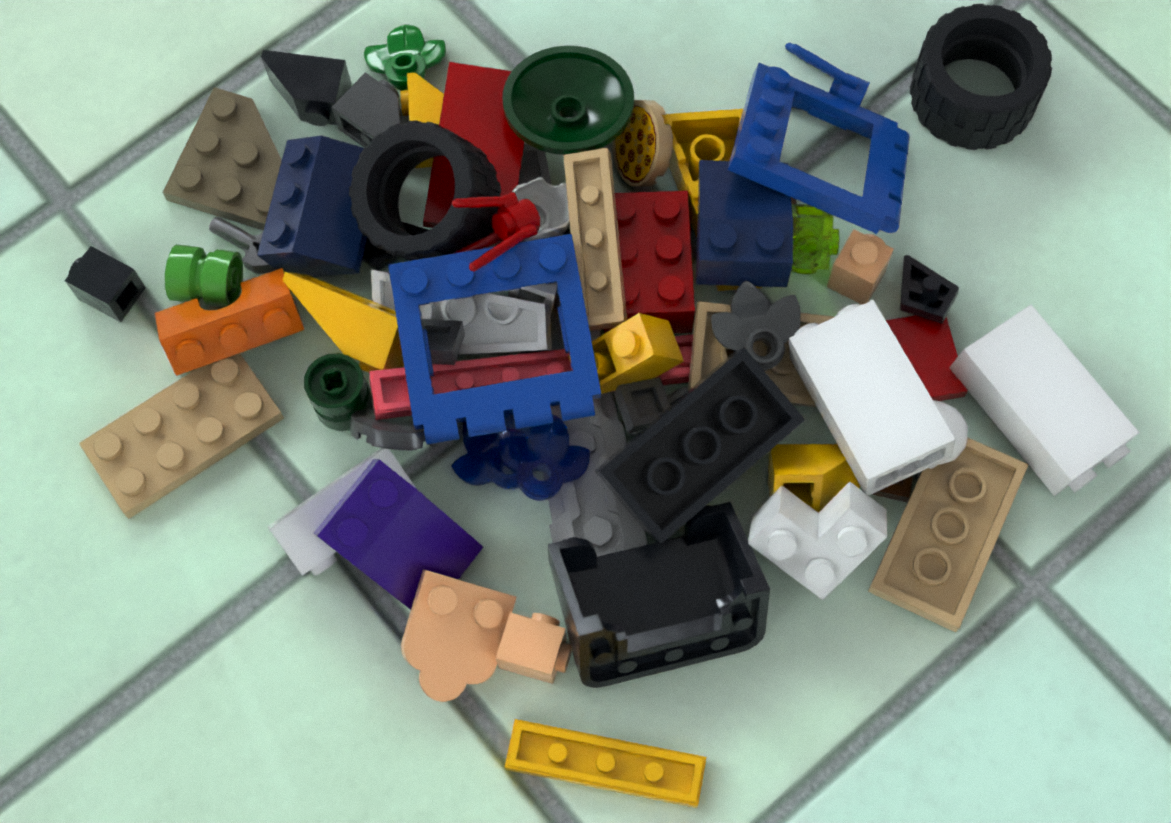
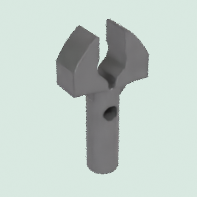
(243, 240)

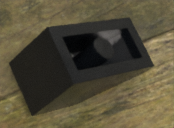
(308, 83)

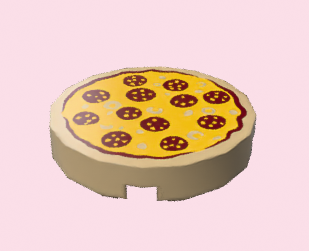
(644, 146)

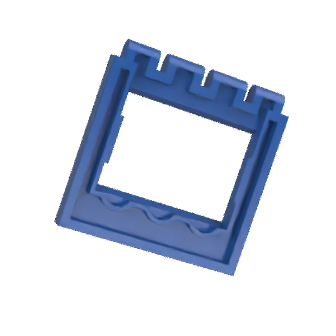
(762, 137)
(484, 406)

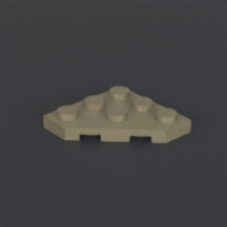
(227, 162)

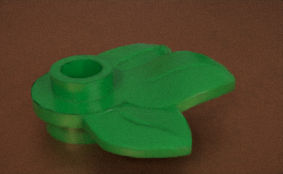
(404, 54)

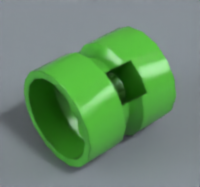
(197, 275)

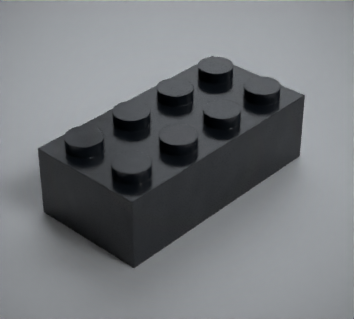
(699, 445)

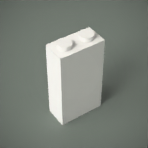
(870, 397)
(1044, 401)

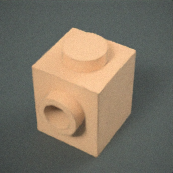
(860, 266)
(534, 647)

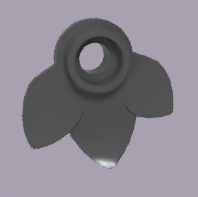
(757, 320)

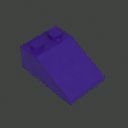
(396, 533)

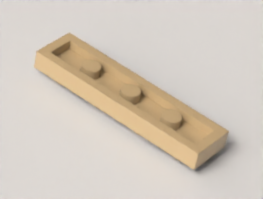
(596, 236)

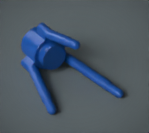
(844, 84)

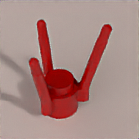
(511, 223)

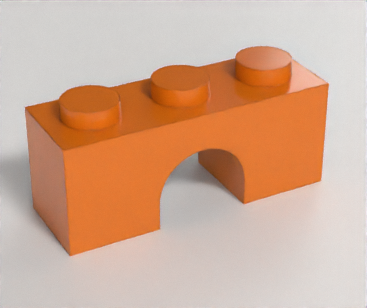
(202, 336)

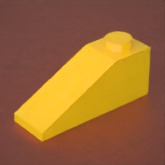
(354, 323)

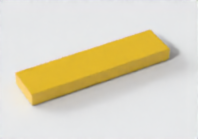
(605, 763)

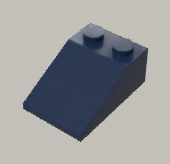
(741, 230)

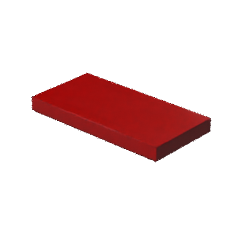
(475, 112)

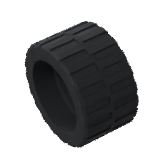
(990, 36)
(382, 172)

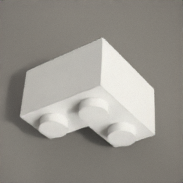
(819, 546)

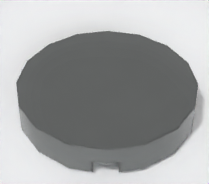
(387, 433)

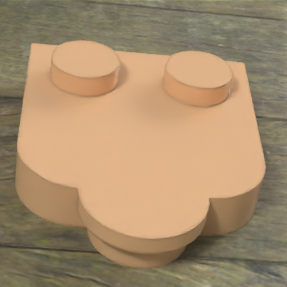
(454, 634)

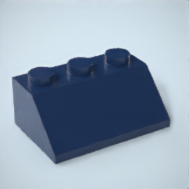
(310, 210)

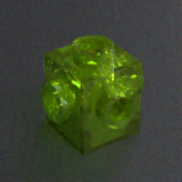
(812, 239)

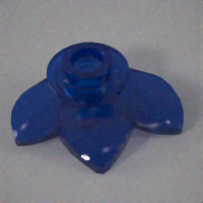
(546, 451)
(483, 460)

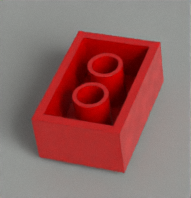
(657, 256)

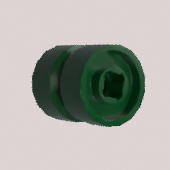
(336, 390)

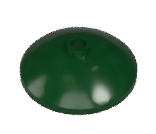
(563, 85)

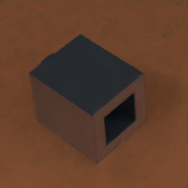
(105, 283)

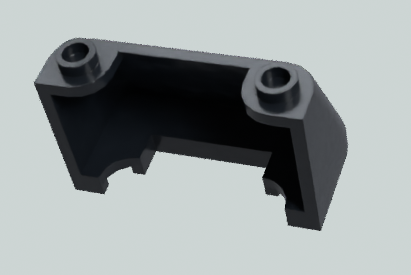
(662, 601)

